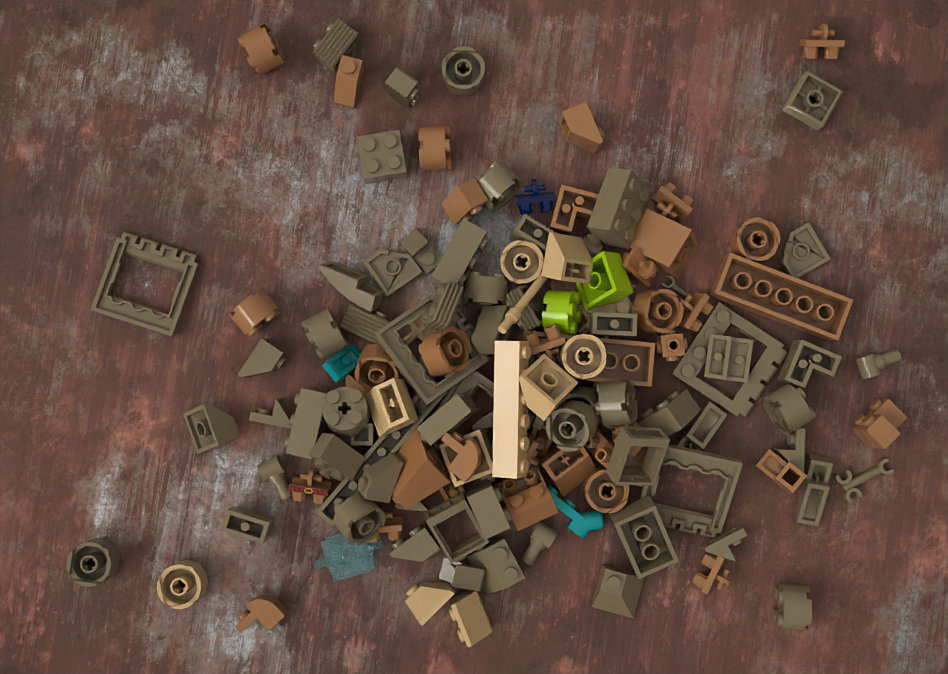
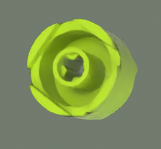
(562, 310)

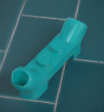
(579, 522)

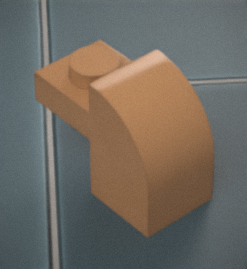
(468, 456)
(782, 473)
(265, 609)

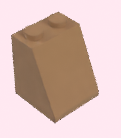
(664, 242)
(421, 471)

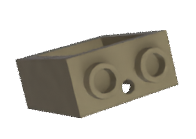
(447, 418)
(637, 436)
(446, 510)

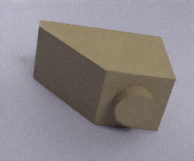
(263, 359)
(380, 479)

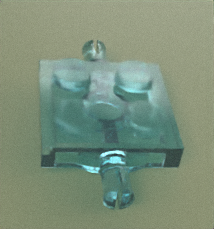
(347, 559)

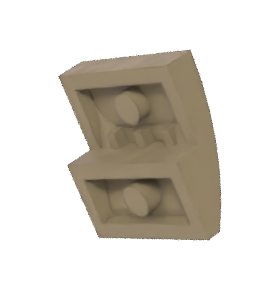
(728, 358)

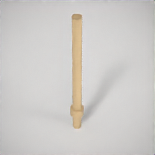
(514, 314)

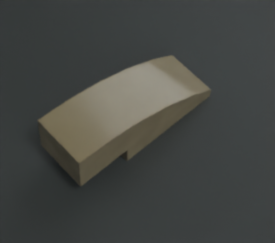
(353, 285)
(702, 428)
(813, 489)

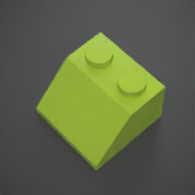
(607, 281)

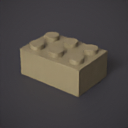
(618, 208)
(461, 254)
(306, 422)
(488, 510)
(644, 537)

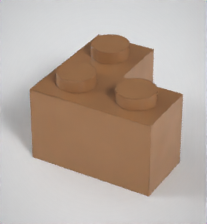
(569, 204)
(879, 423)

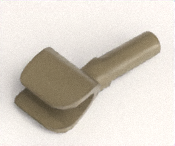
(673, 286)

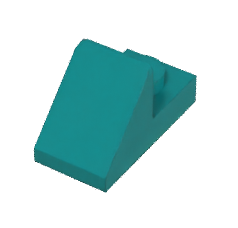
(342, 363)

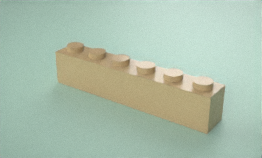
(510, 410)

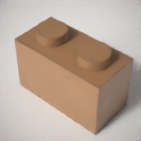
(464, 201)

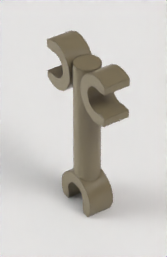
(849, 483)

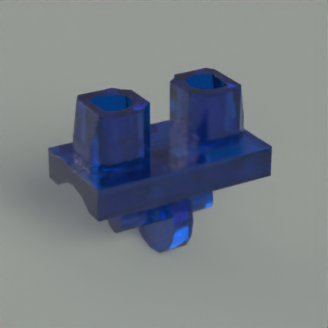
(525, 201)

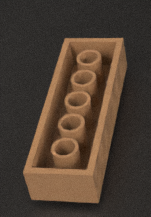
(781, 297)
(623, 361)

